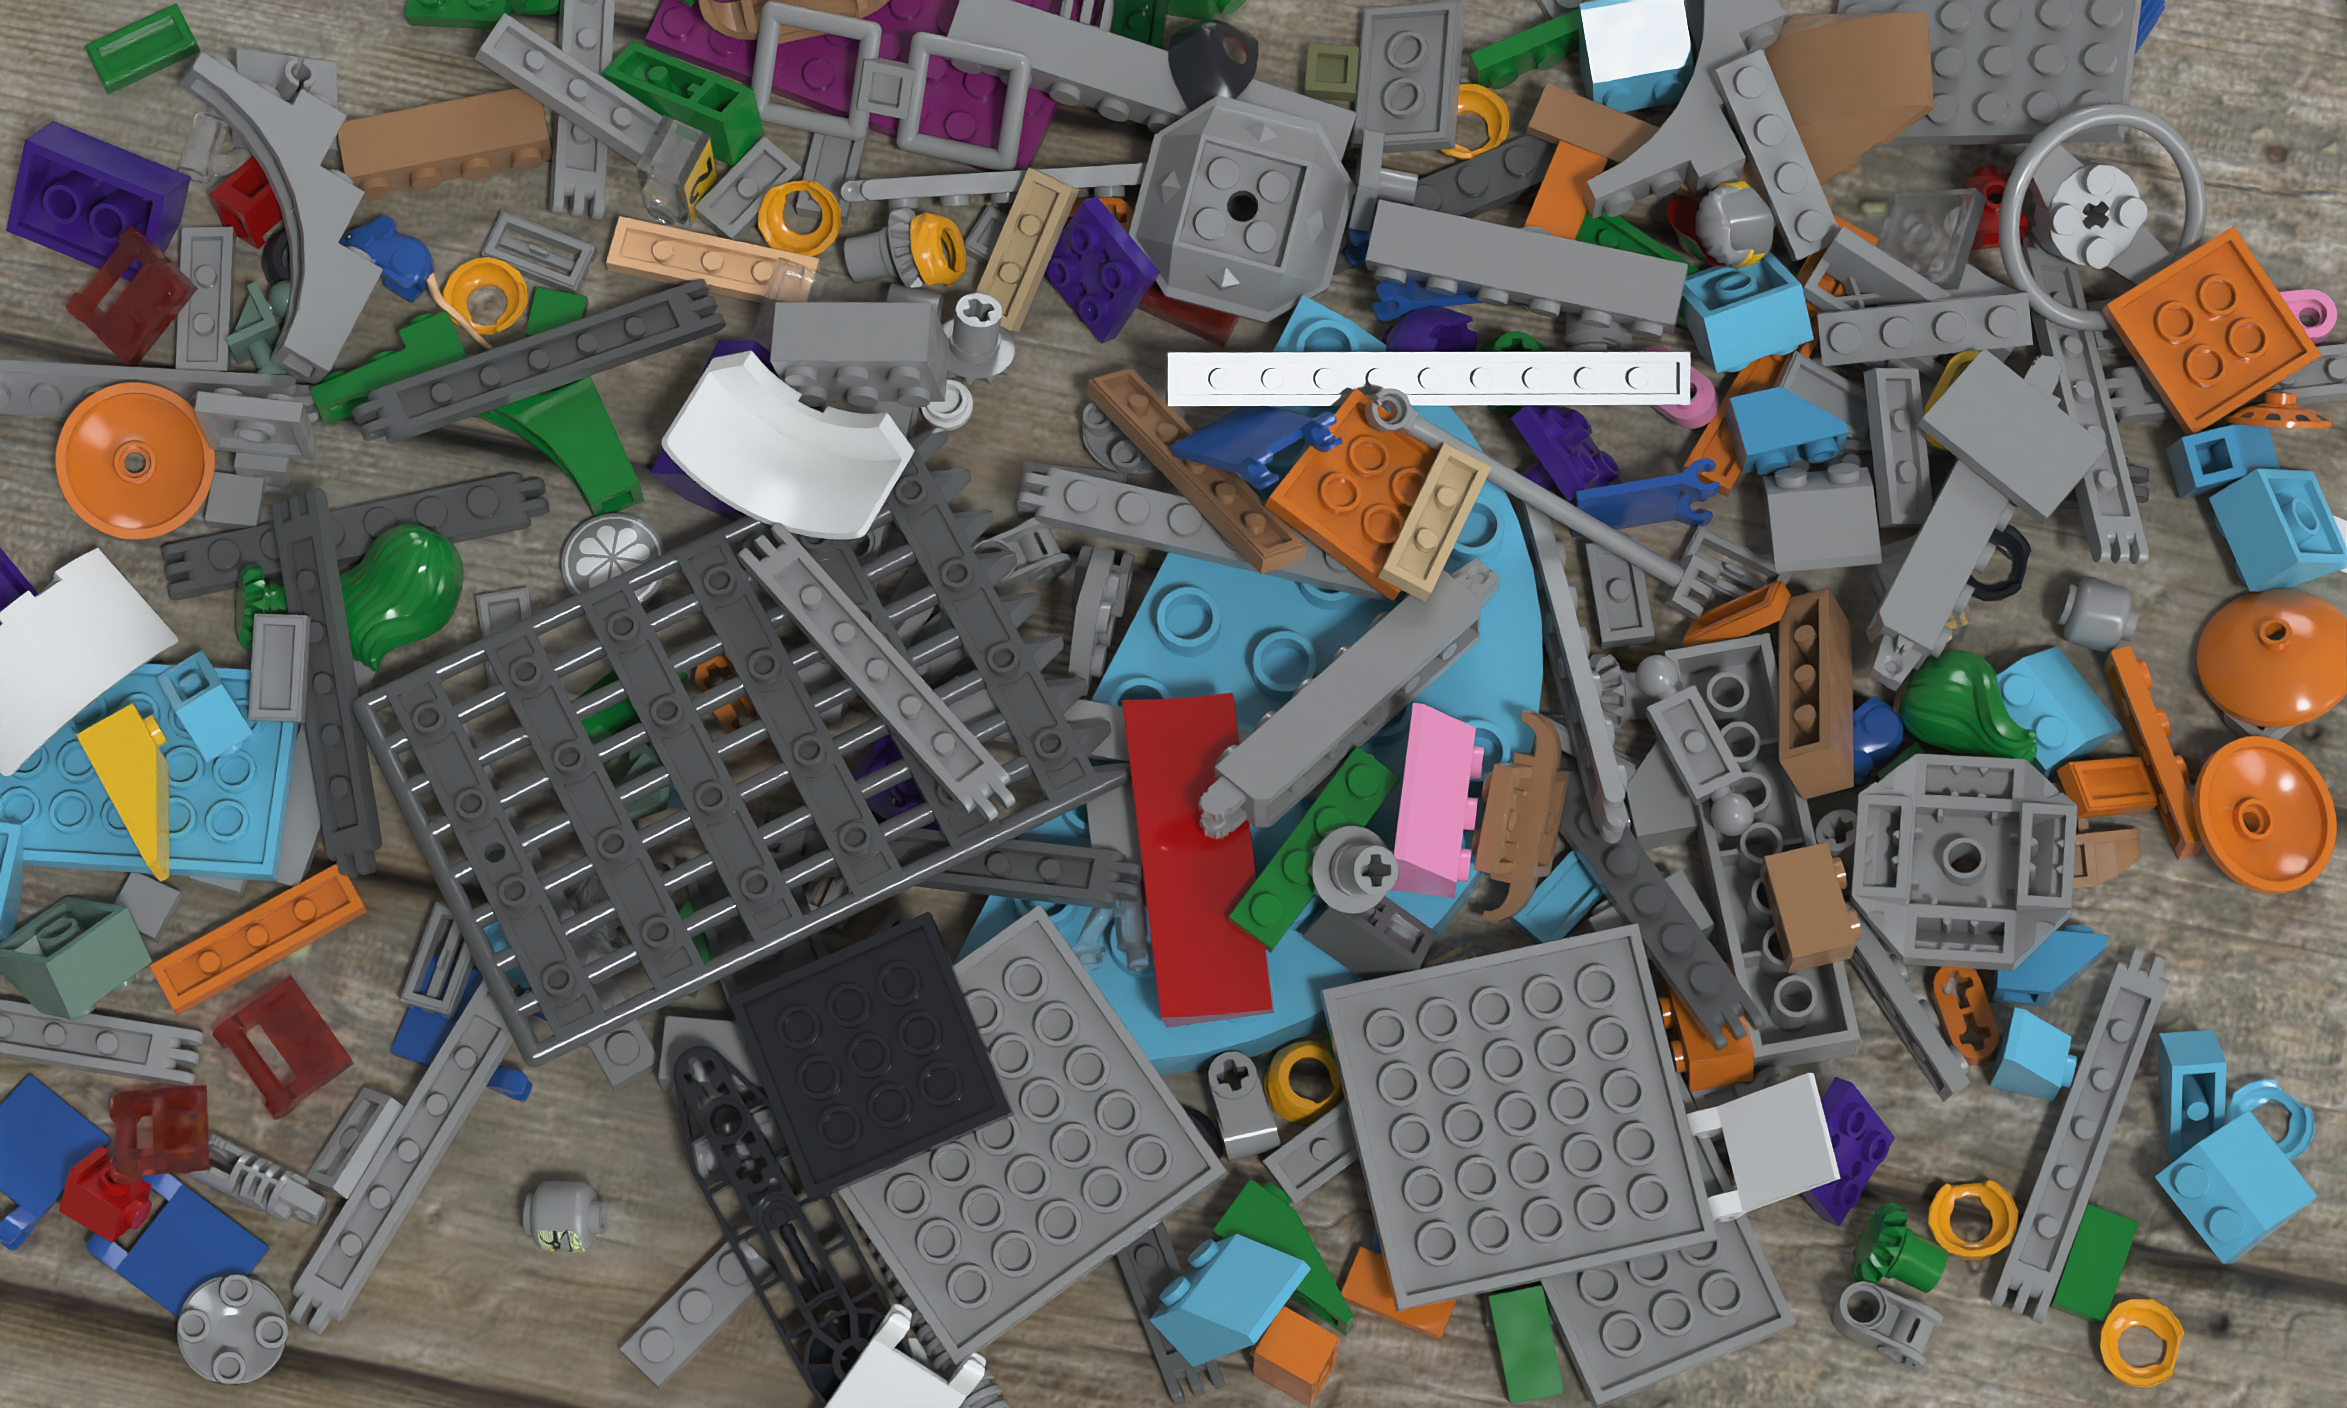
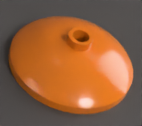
(127, 422)
(2275, 679)
(2285, 813)

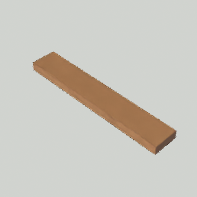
(1604, 132)
(1215, 492)

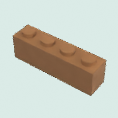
(445, 142)
(1816, 694)

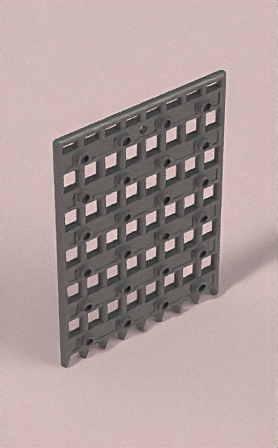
(694, 764)

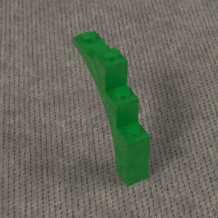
(562, 425)

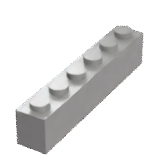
(1526, 268)

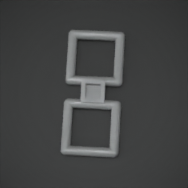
(891, 86)

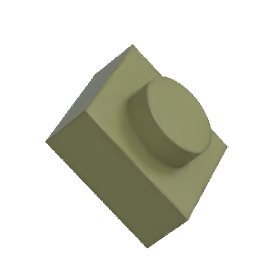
(1331, 72)

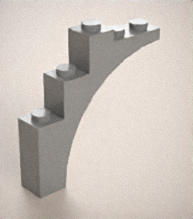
(1696, 137)
(316, 205)

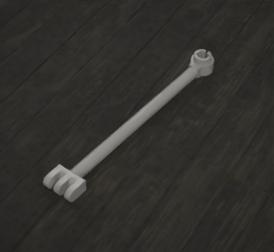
(1681, 579)

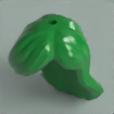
(401, 591)
(1960, 708)

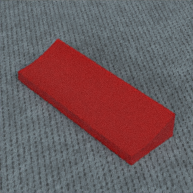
(1190, 880)

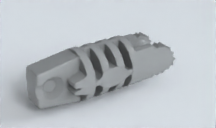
(262, 1184)

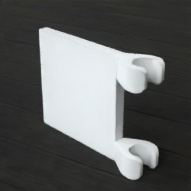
(1773, 1144)
(893, 1380)

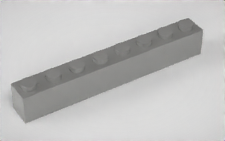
(1111, 71)

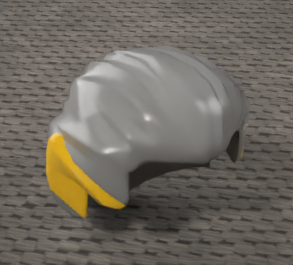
(1735, 225)

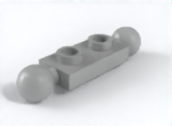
(1695, 745)

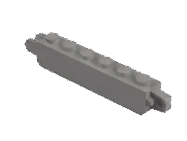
(1942, 559)
(1346, 702)

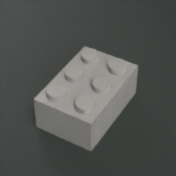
(861, 352)

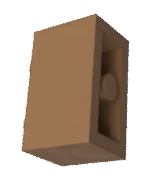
(1809, 907)

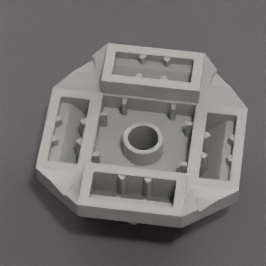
(1232, 265)
(1955, 809)

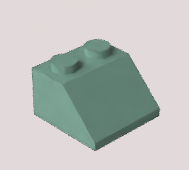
(73, 956)

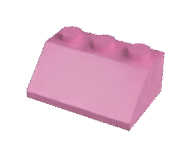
(1436, 803)

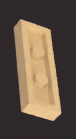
(1027, 244)
(1434, 522)

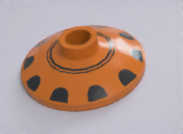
(2281, 412)

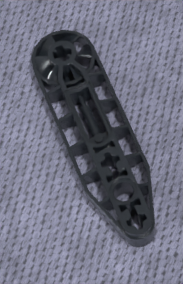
(771, 1206)

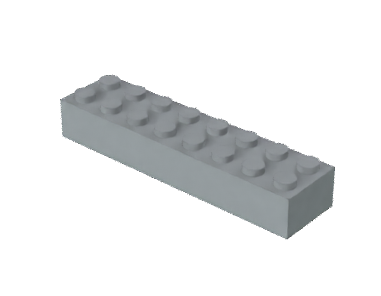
(1804, 1011)

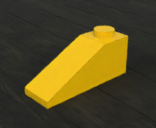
(136, 778)

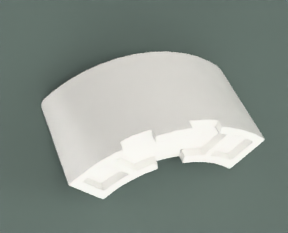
(780, 459)
(69, 651)

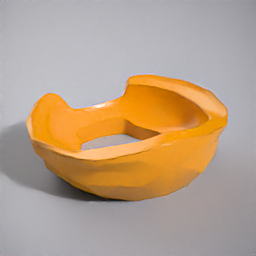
(1489, 107)
(781, 236)
(928, 253)
(483, 273)
(1279, 1092)
(1994, 1199)
(2145, 1314)

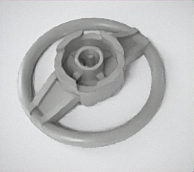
(2114, 227)

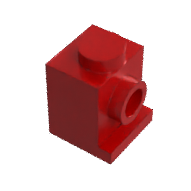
(1991, 183)
(247, 203)
(100, 1202)

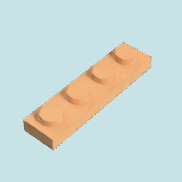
(686, 256)

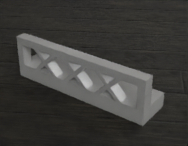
(1879, 280)

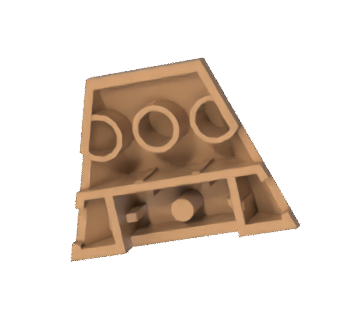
(1852, 82)

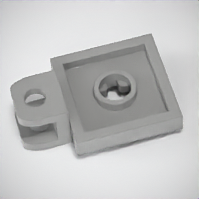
(258, 430)
(1099, 598)

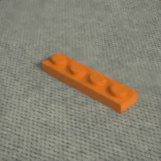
(2149, 734)
(257, 939)

